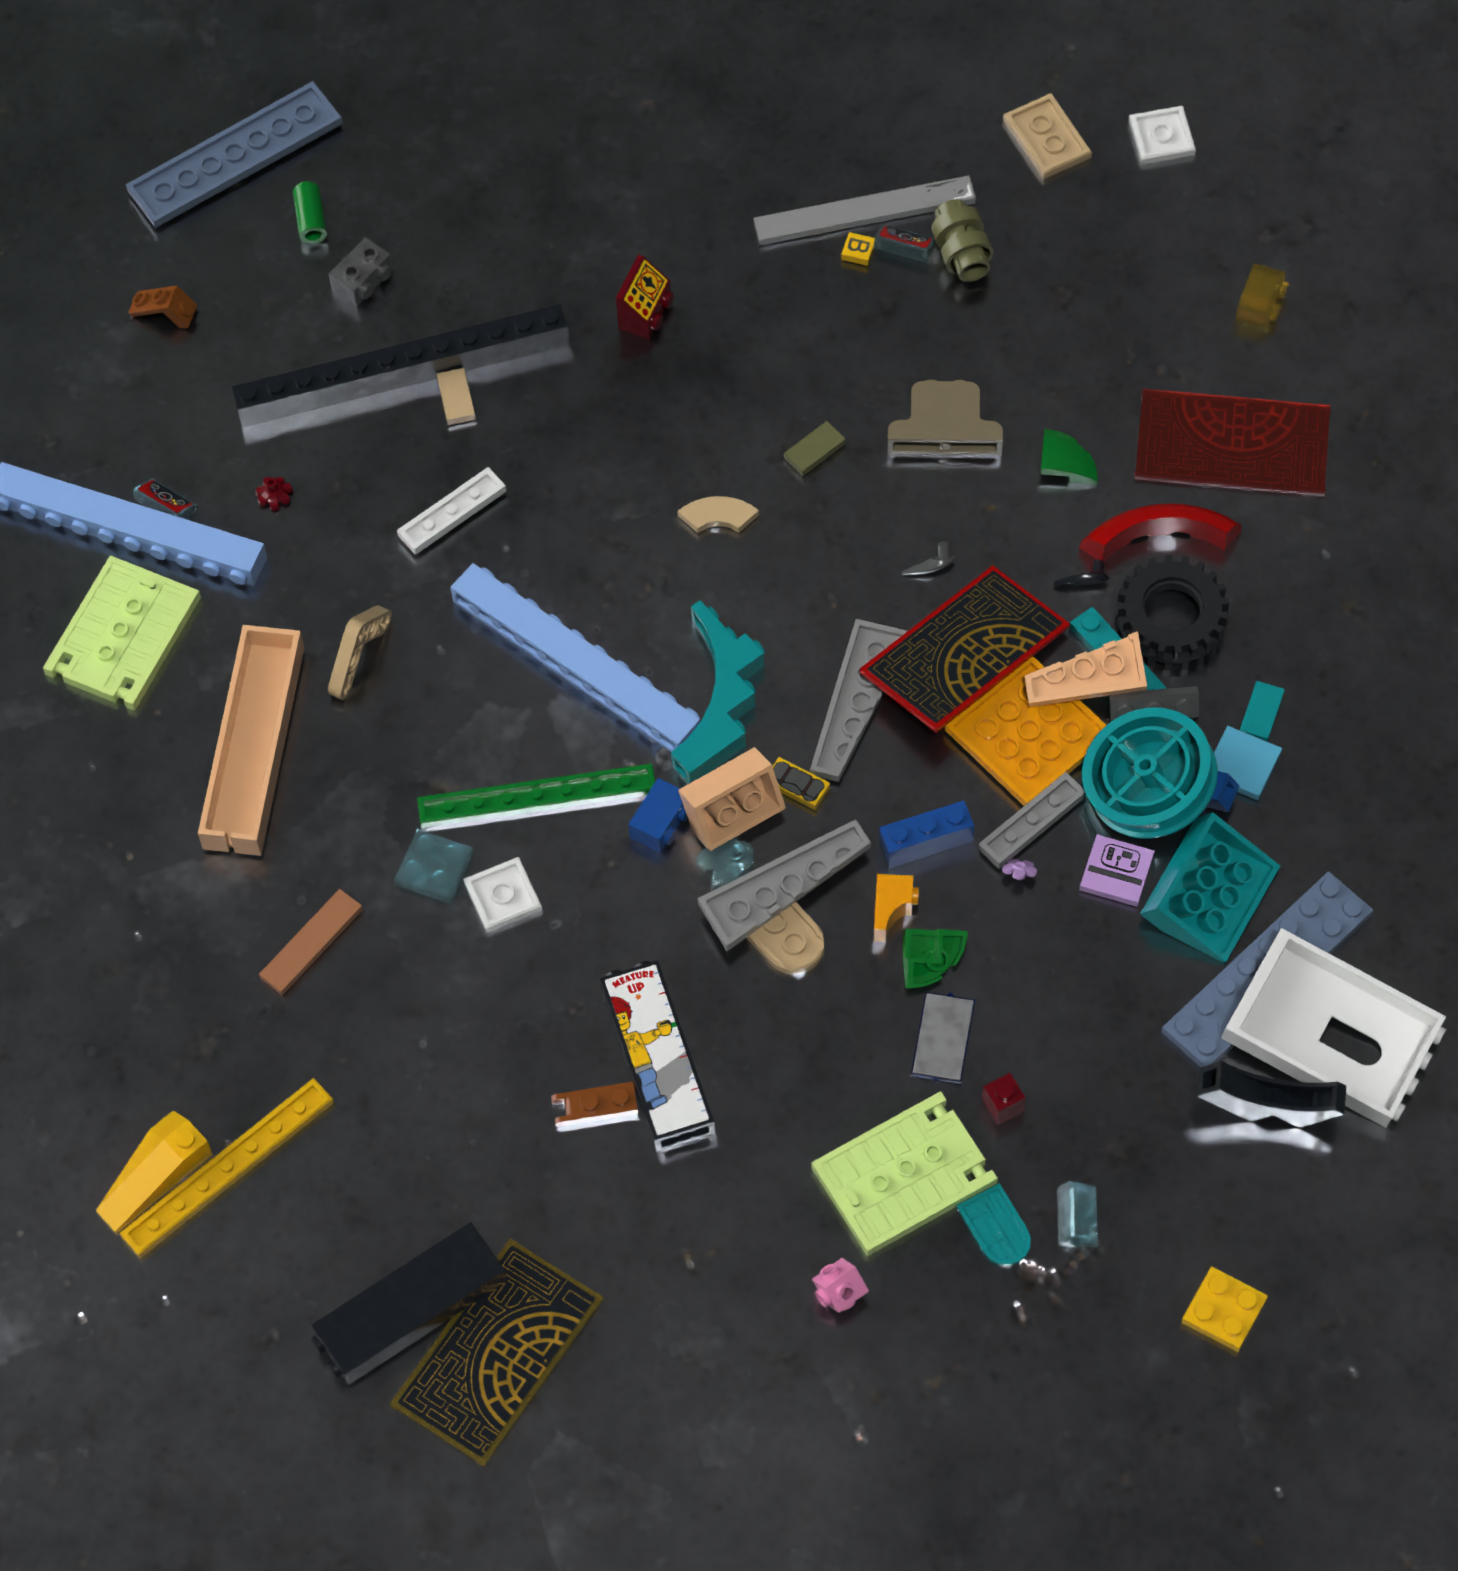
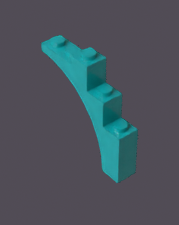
(720, 731)

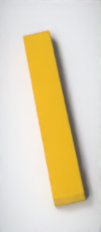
(226, 1168)

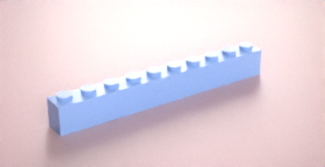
(131, 525)
(574, 658)

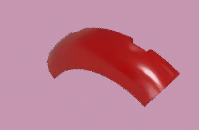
(1160, 520)

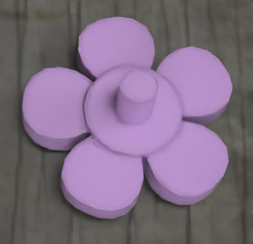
(1019, 869)

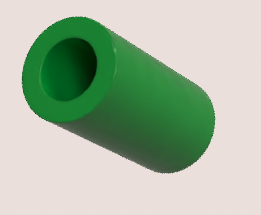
(309, 212)

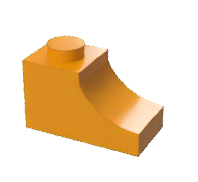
(893, 900)

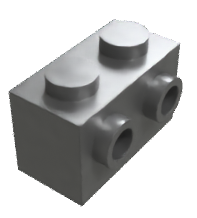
(361, 272)

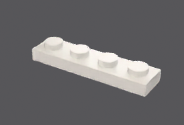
(451, 510)

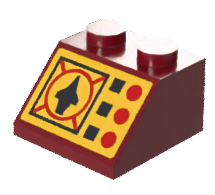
(643, 299)

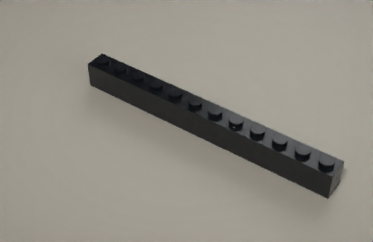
(400, 365)

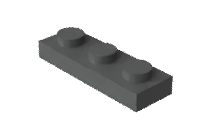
(1178, 699)

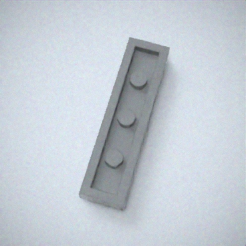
(1032, 820)

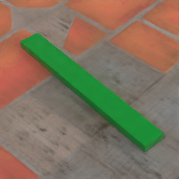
(535, 795)

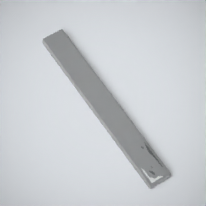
(861, 210)

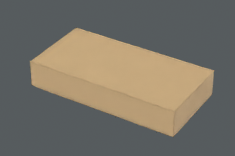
(456, 396)

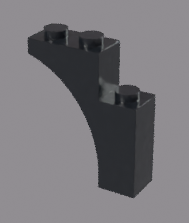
(1260, 1096)

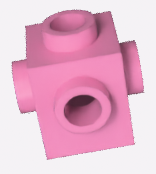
(839, 1285)

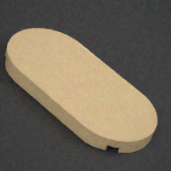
(790, 941)

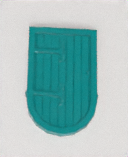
(996, 1226)

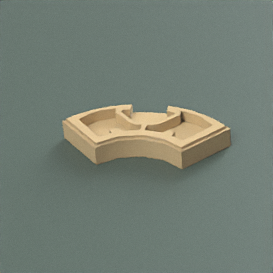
(718, 512)

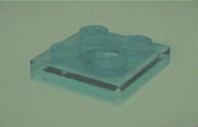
(433, 866)

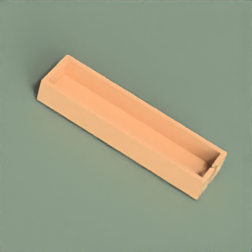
(251, 740)

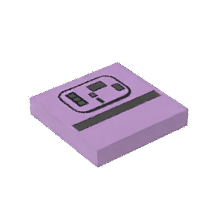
(1117, 870)

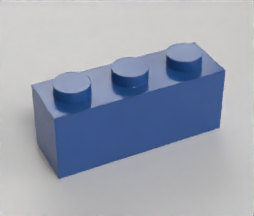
(926, 834)

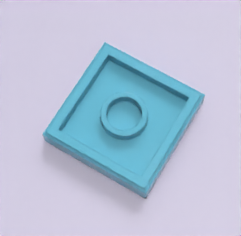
(1246, 760)

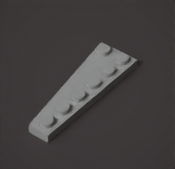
(852, 700)

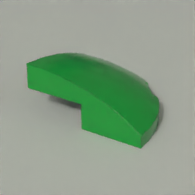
(1066, 457)
(930, 954)

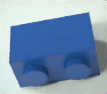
(658, 816)

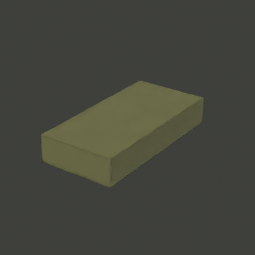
(814, 448)

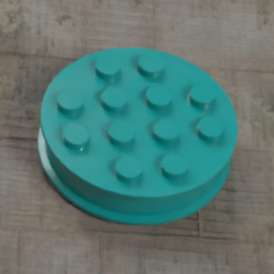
(1149, 773)

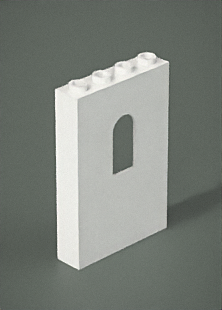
(1292, 1005)

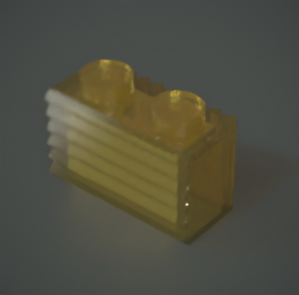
(1261, 295)

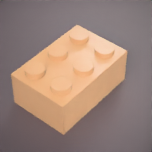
(732, 799)

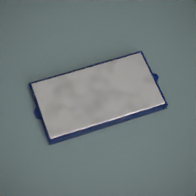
(943, 1037)

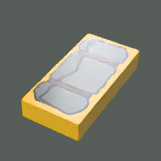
(800, 783)

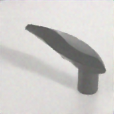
(933, 564)

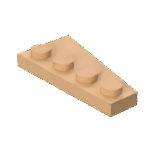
(1099, 673)

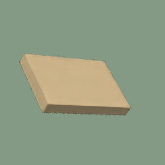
(1047, 136)

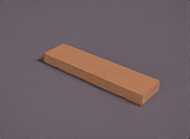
(310, 942)

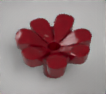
(273, 492)

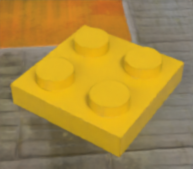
(1224, 1309)

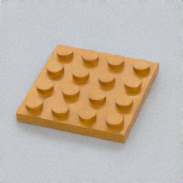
(1021, 743)

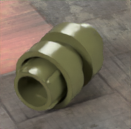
(962, 240)

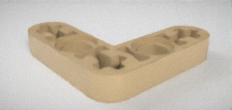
(357, 632)

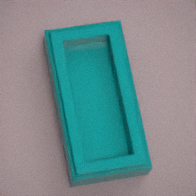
(1262, 710)

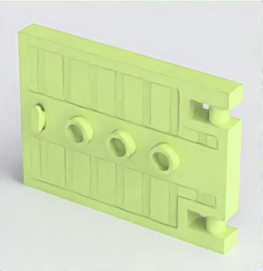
(122, 632)
(903, 1173)

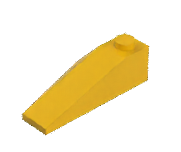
(158, 1164)

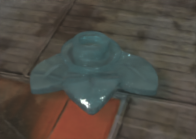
(723, 861)

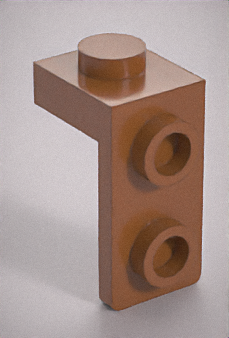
(169, 300)

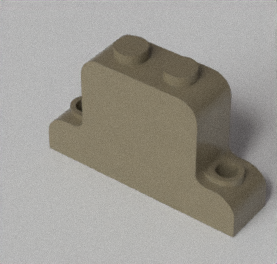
(945, 422)

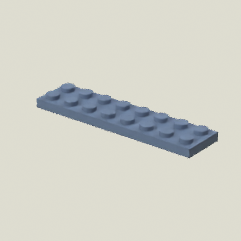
(234, 154)
(1320, 916)

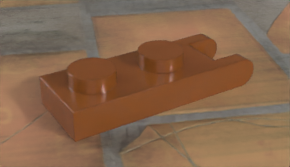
(596, 1104)

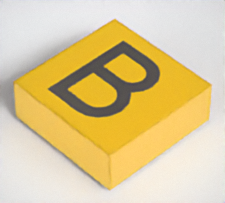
(858, 249)

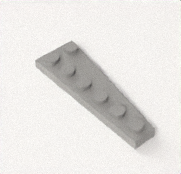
(765, 892)

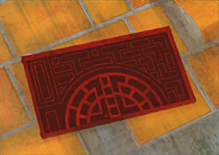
(1233, 442)

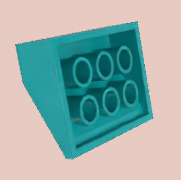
(1210, 887)

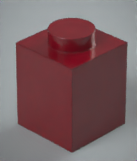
(1003, 1099)

